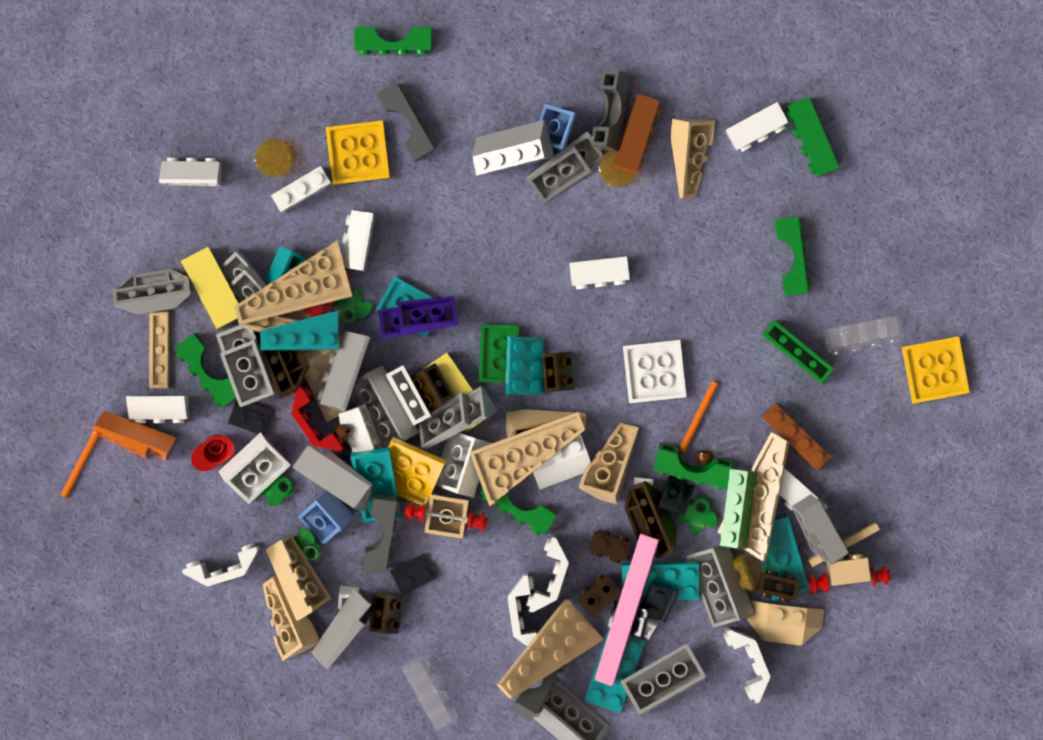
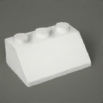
(190, 172)
(357, 240)
(158, 408)
(563, 465)
(254, 468)
(459, 470)

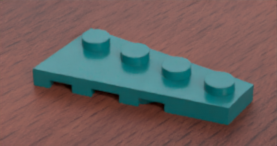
(306, 334)

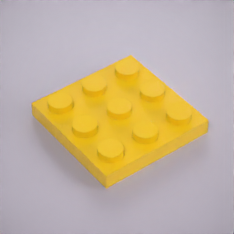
(357, 152)
(935, 369)
(414, 471)

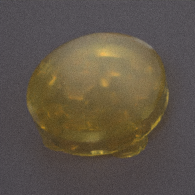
(274, 158)
(611, 176)
(748, 578)

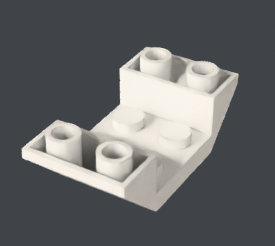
(199, 571)
(521, 588)
(540, 599)
(757, 685)

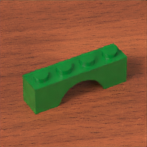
(418, 41)
(795, 280)
(192, 352)
(714, 473)
(538, 518)

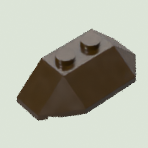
(285, 368)
(649, 518)

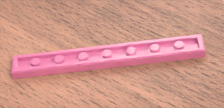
(626, 609)

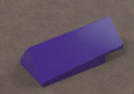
(418, 316)

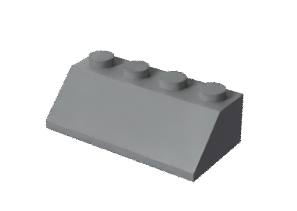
(512, 148)
(342, 371)
(383, 406)
(720, 586)
(663, 680)
(569, 717)

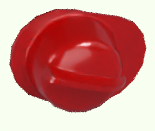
(212, 452)

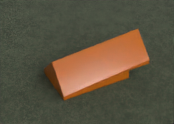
(134, 436)

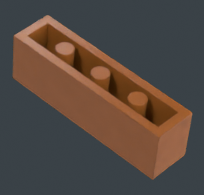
(636, 135)
(798, 438)

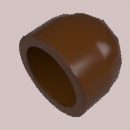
(343, 431)
(704, 457)

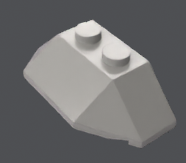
(151, 291)

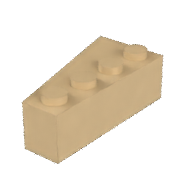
(297, 577)

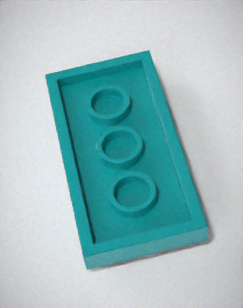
(378, 470)
(784, 554)
(674, 574)
(614, 696)

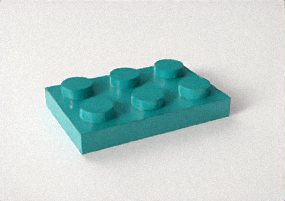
(398, 292)
(524, 366)

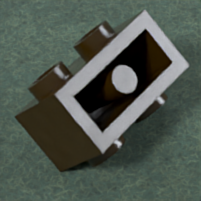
(558, 371)
(431, 386)
(607, 545)
(784, 587)
(601, 597)
(385, 613)

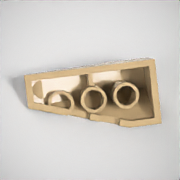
(689, 144)
(608, 470)
(292, 635)

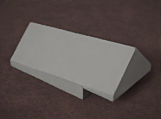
(565, 168)
(242, 276)
(245, 365)
(455, 416)
(334, 476)
(342, 629)

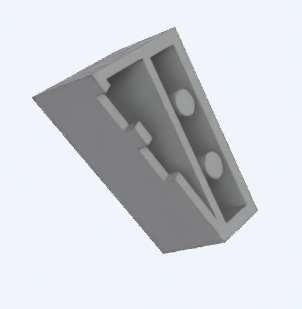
(819, 529)

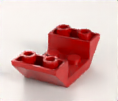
(301, 399)

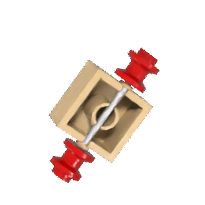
(446, 516)
(848, 571)

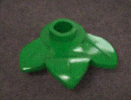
(355, 306)
(275, 493)
(699, 518)
(306, 541)

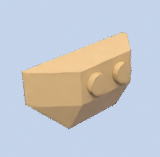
(785, 622)

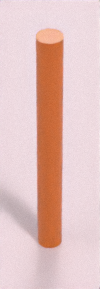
(698, 416)
(80, 464)

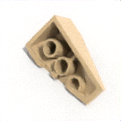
(526, 419)

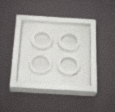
(654, 371)

